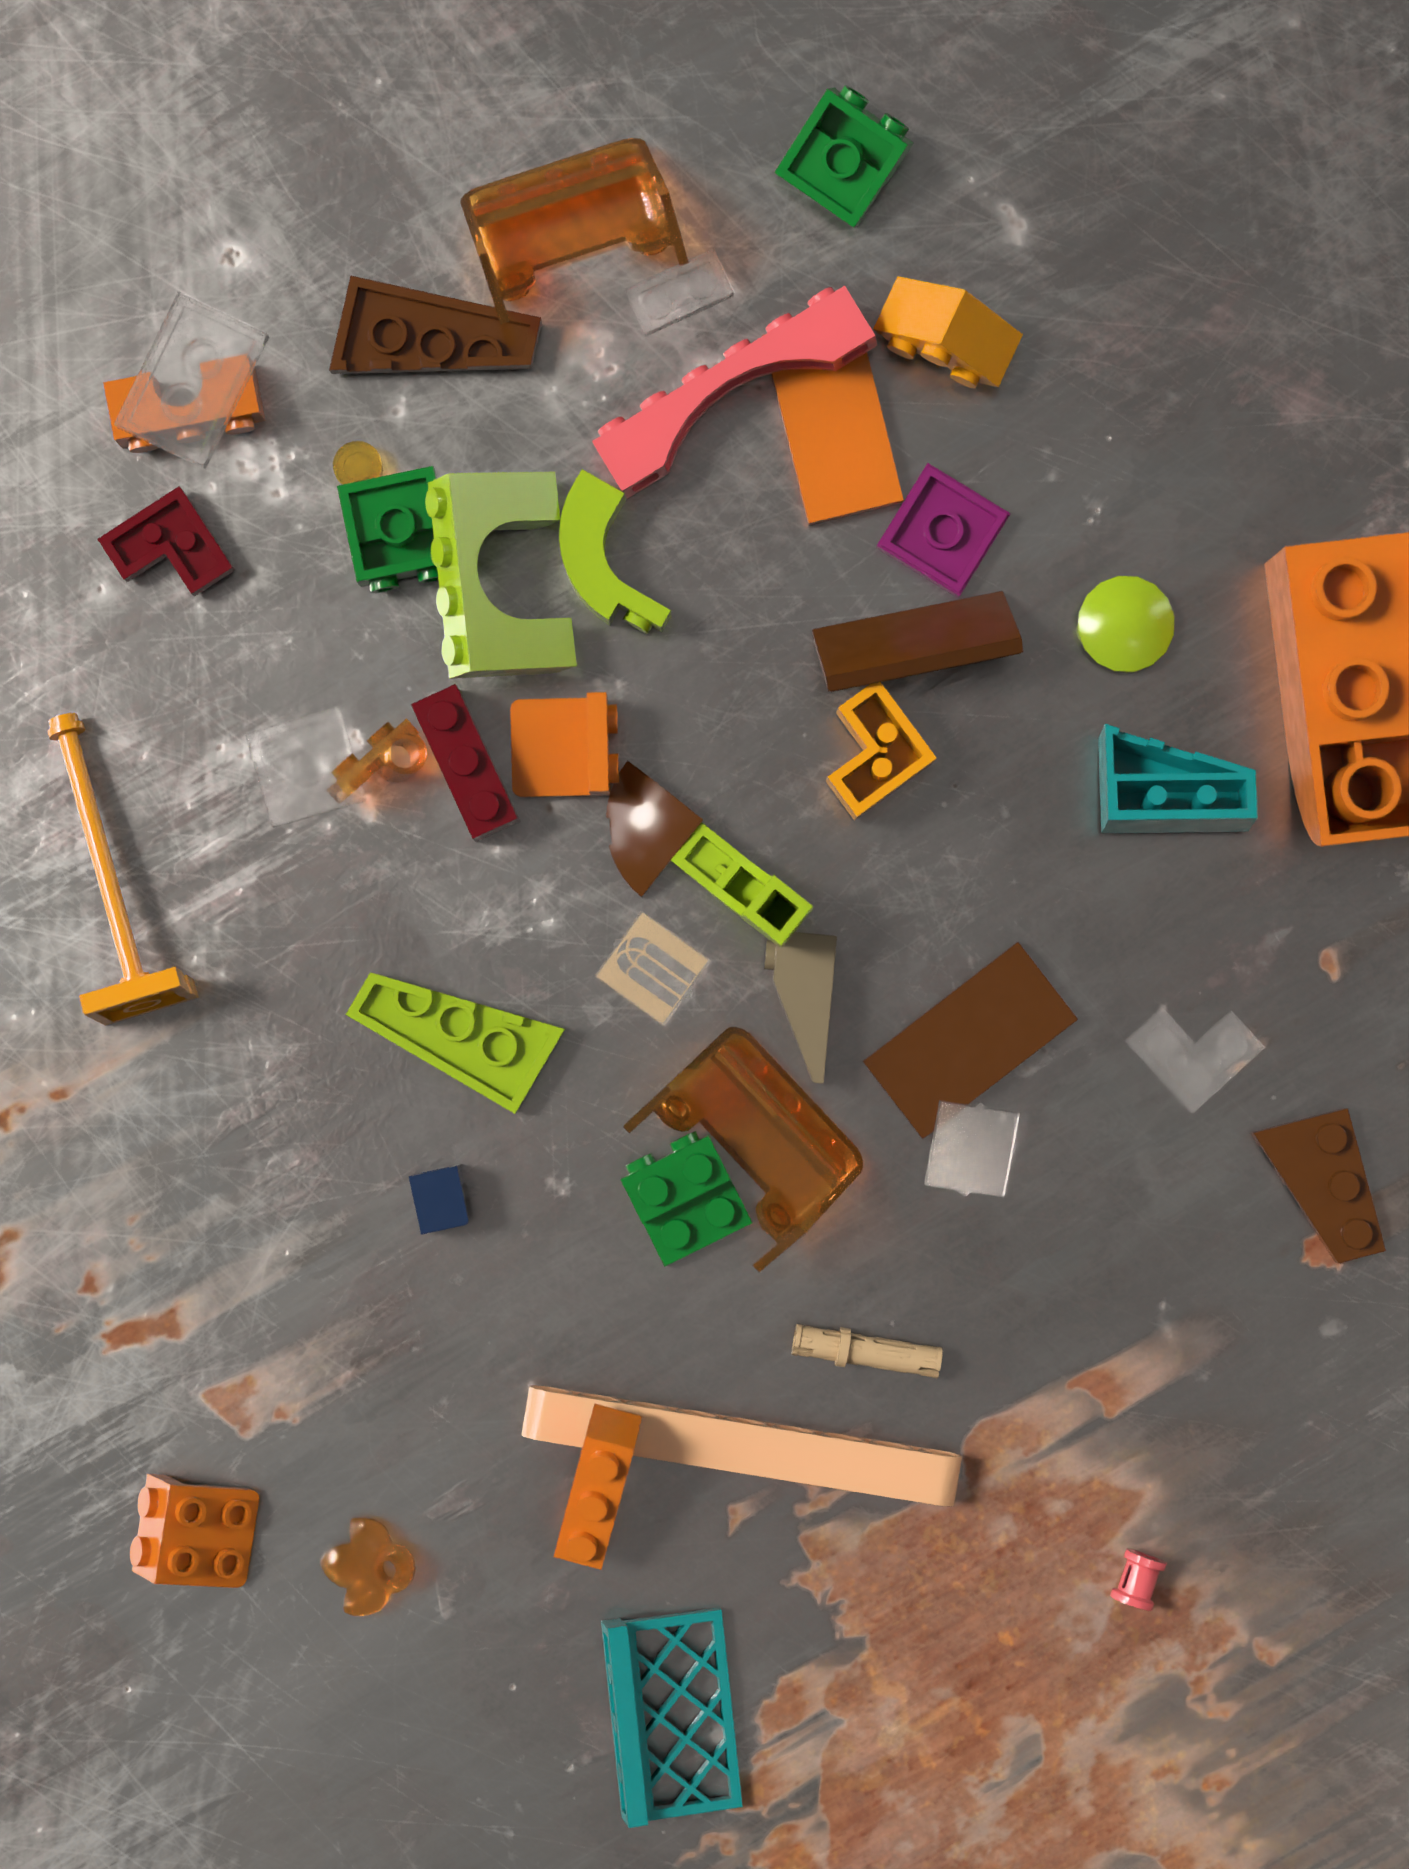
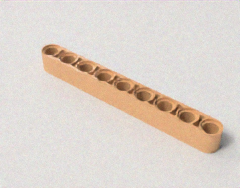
(754, 1447)

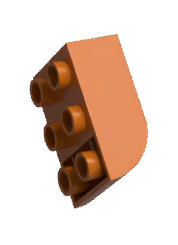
(1345, 683)

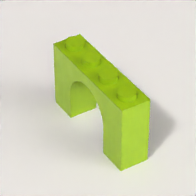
(477, 634)

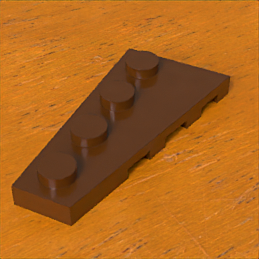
(419, 331)

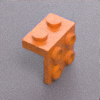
(563, 746)
(194, 1533)

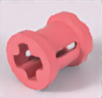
(1138, 1580)

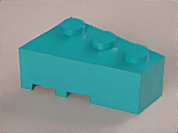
(1170, 790)

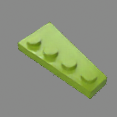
(469, 1041)

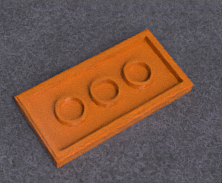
(837, 440)

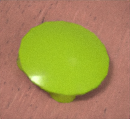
(1126, 624)

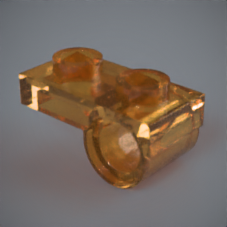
(355, 772)

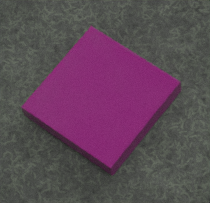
(943, 530)

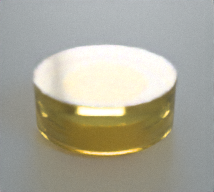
(357, 462)

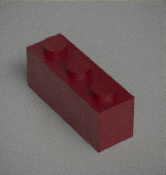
(465, 763)

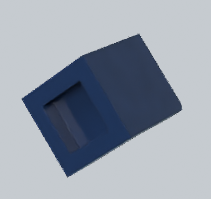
(439, 1199)

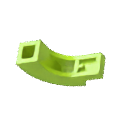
(582, 538)
(742, 885)

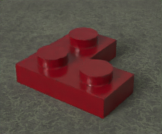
(169, 530)

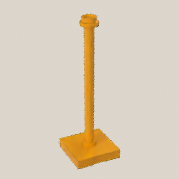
(138, 990)

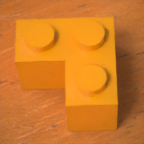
(948, 330)
(890, 752)

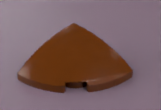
(645, 827)

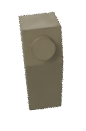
(804, 984)

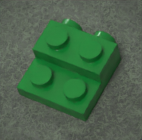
(845, 154)
(389, 528)
(685, 1198)

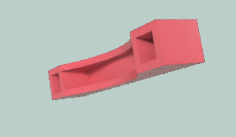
(818, 338)

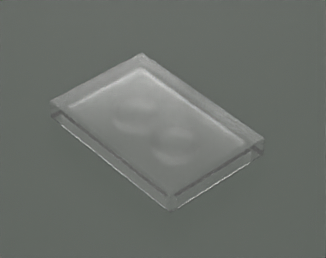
(191, 380)

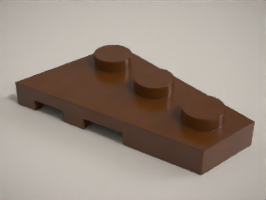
(1328, 1180)

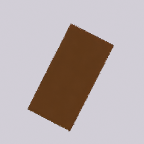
(917, 641)
(970, 1038)

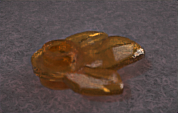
(361, 1569)

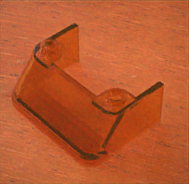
(569, 212)
(766, 1129)

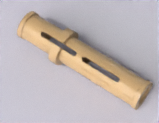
(867, 1351)

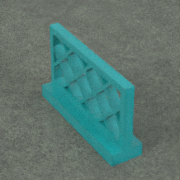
(628, 1717)

